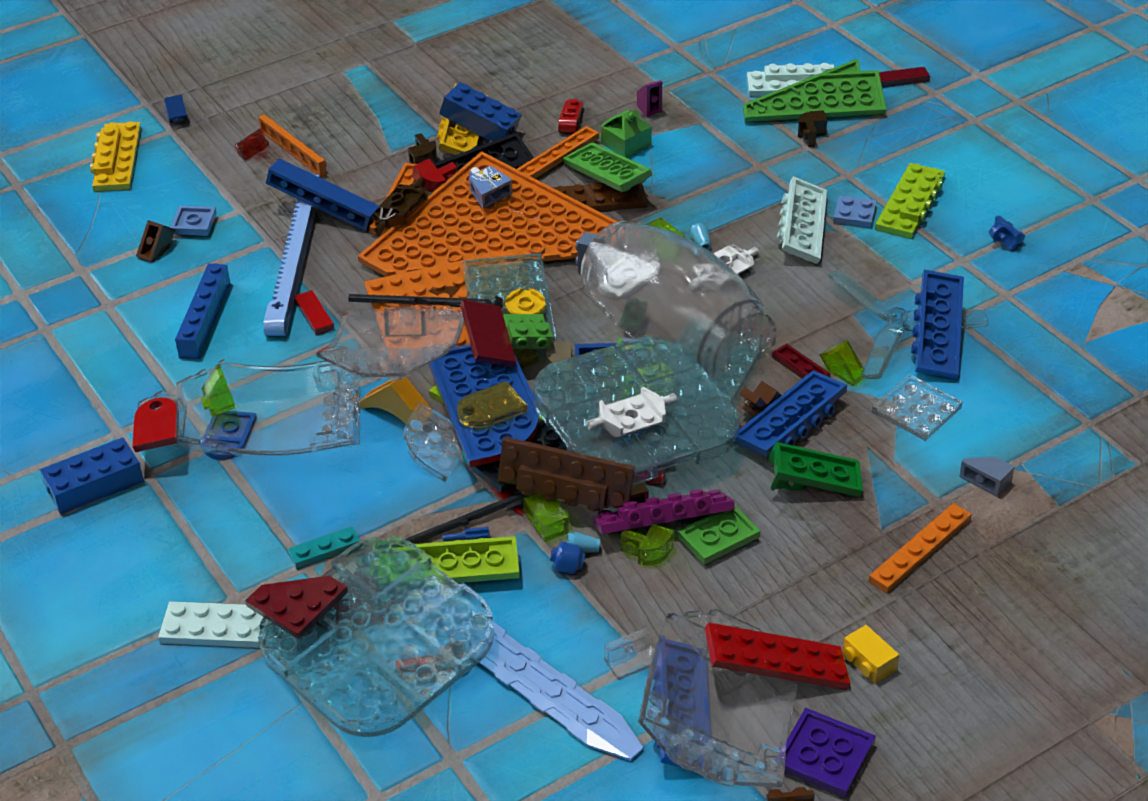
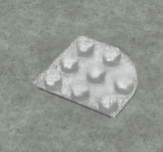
(432, 441)

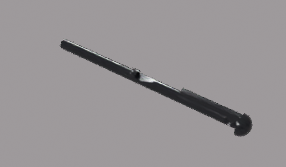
(415, 300)
(508, 503)

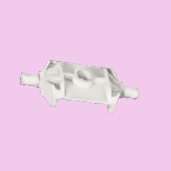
(737, 258)
(646, 407)

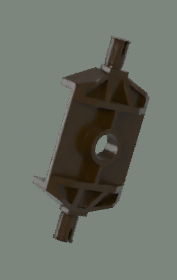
(397, 205)

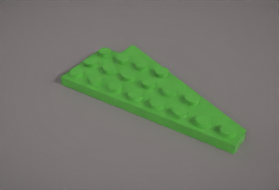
(836, 91)

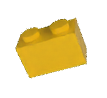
(870, 654)

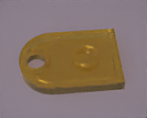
(490, 406)

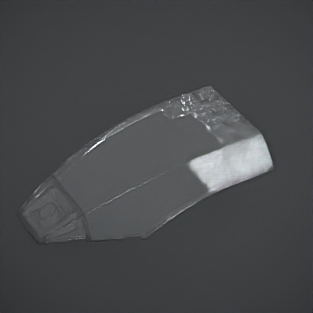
(295, 408)

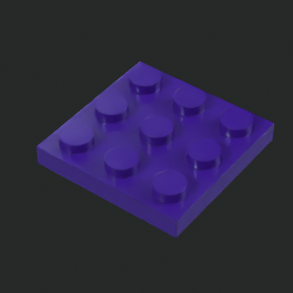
(826, 752)

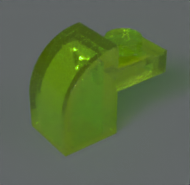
(650, 548)

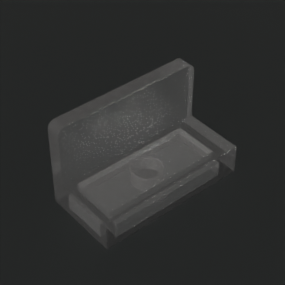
(629, 653)

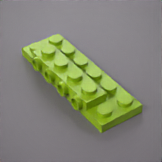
(910, 200)
(475, 559)

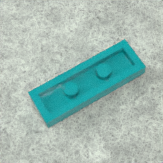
(322, 547)

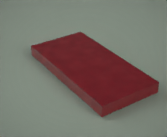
(488, 333)

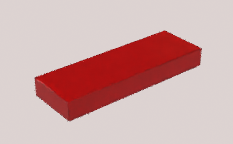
(314, 312)

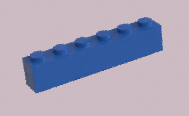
(321, 194)
(202, 311)

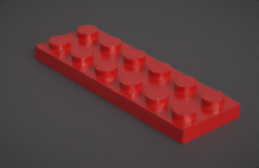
(776, 656)

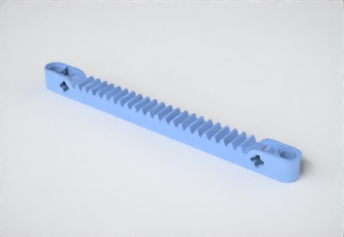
(280, 308)

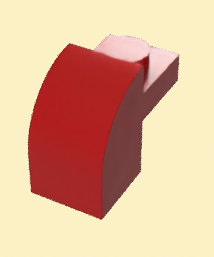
(431, 175)

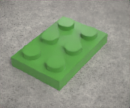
(718, 534)

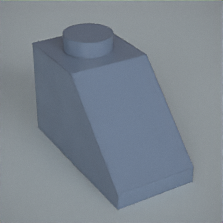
(987, 473)

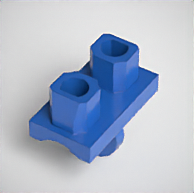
(1006, 234)

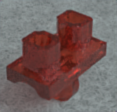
(252, 144)

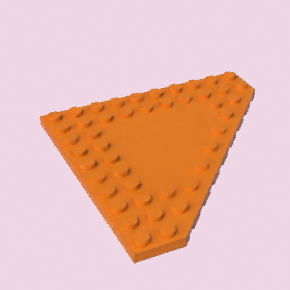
(456, 227)

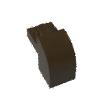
(812, 125)
(423, 150)

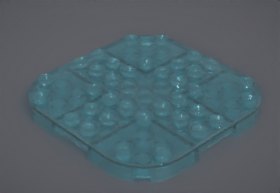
(695, 427)
(386, 643)

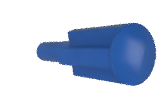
(469, 534)

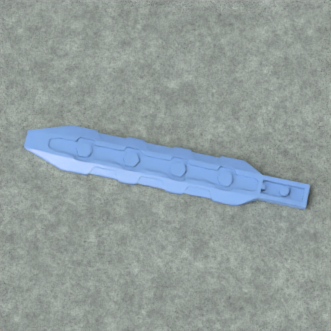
(560, 697)

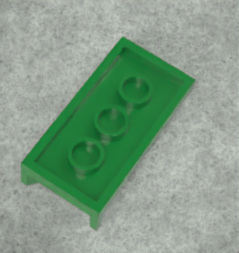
(814, 469)

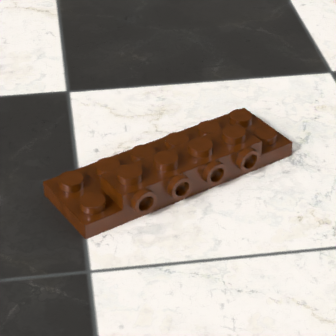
(565, 475)

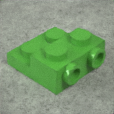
(528, 331)

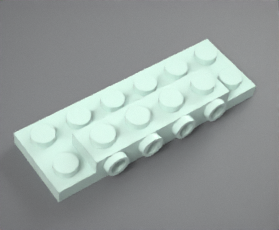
(781, 76)
(803, 220)

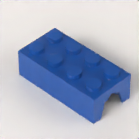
(479, 113)
(92, 475)

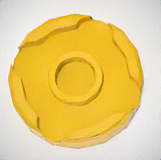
(525, 302)

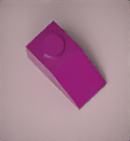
(650, 98)

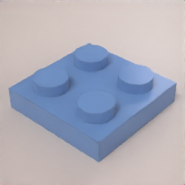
(854, 211)
(193, 220)

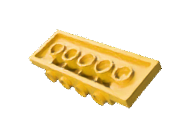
(454, 137)
(115, 156)

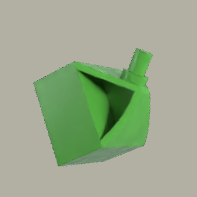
(626, 133)

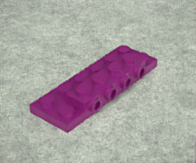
(664, 510)

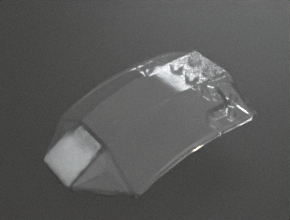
(393, 340)
(711, 717)

